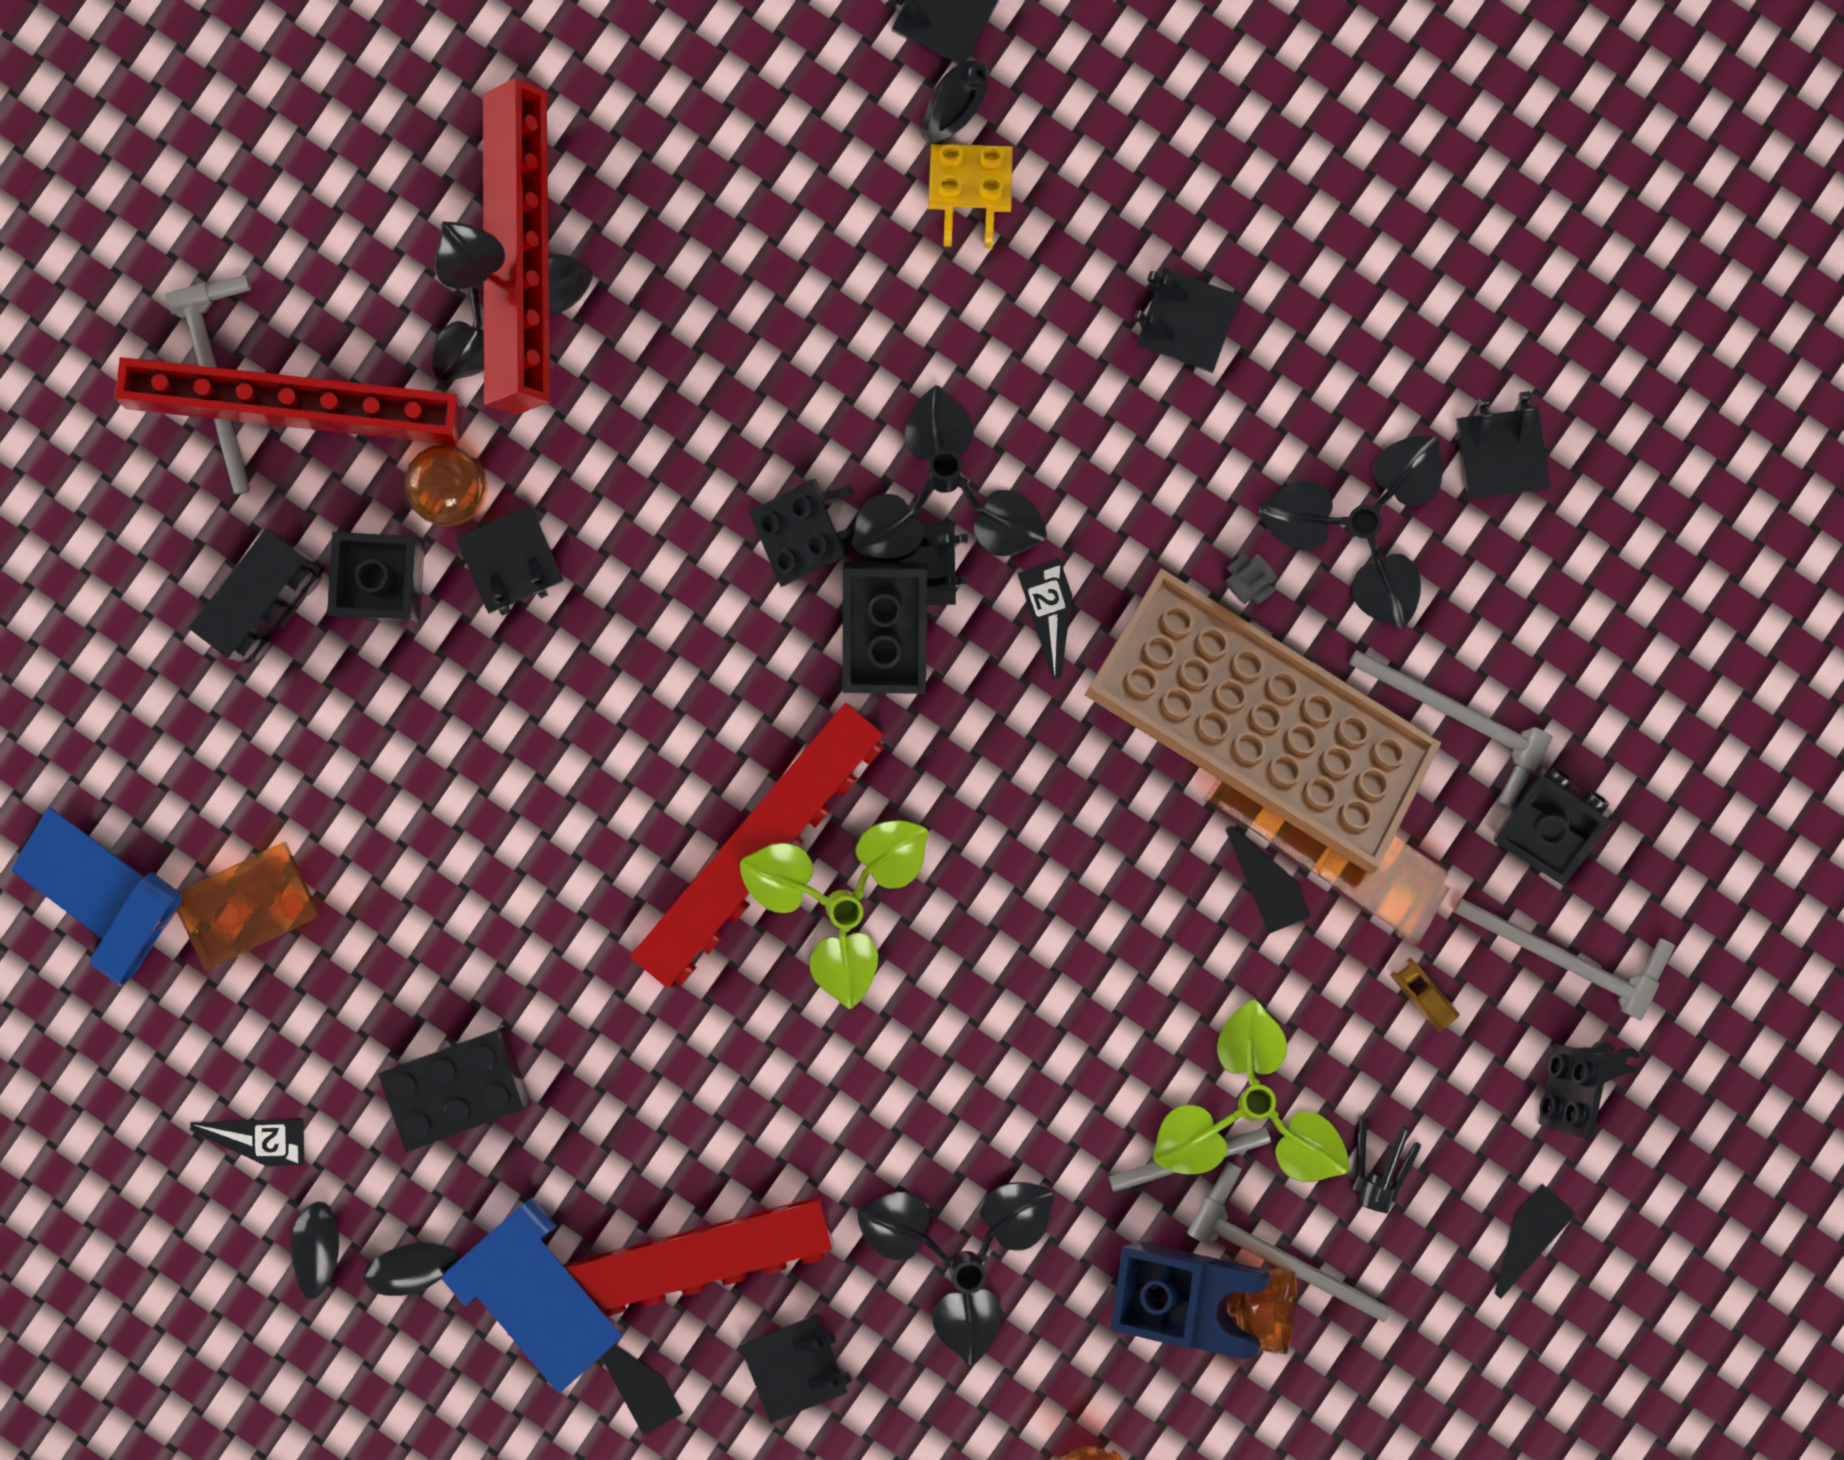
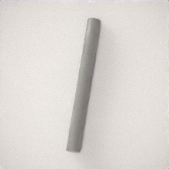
(1154, 1171)

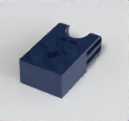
(1196, 1301)

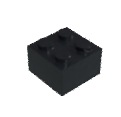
(375, 577)

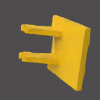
(970, 179)

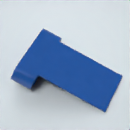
(99, 893)
(534, 1296)

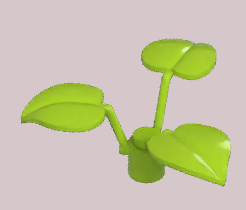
(779, 877)
(1252, 1044)

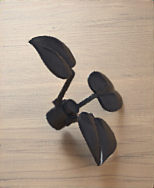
(463, 262)
(942, 432)
(1302, 511)
(969, 1319)

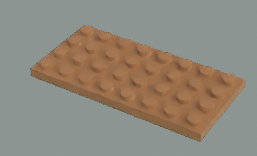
(1264, 720)

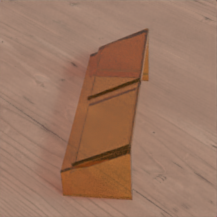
(1400, 892)

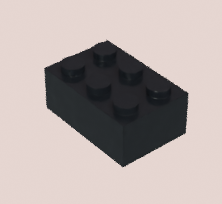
(257, 598)
(884, 627)
(454, 1089)

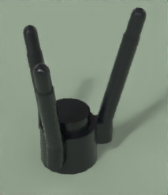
(1381, 1189)

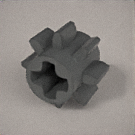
(1251, 579)

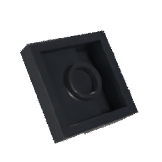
(1554, 824)

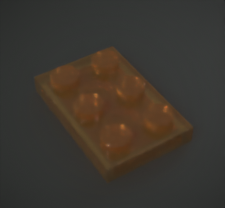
(246, 906)

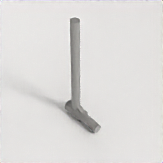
(191, 304)
(1527, 746)
(1634, 994)
(1212, 1222)

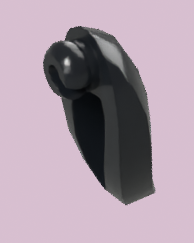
(955, 101)
(315, 1248)
(409, 1268)

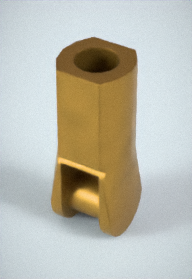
(1428, 999)

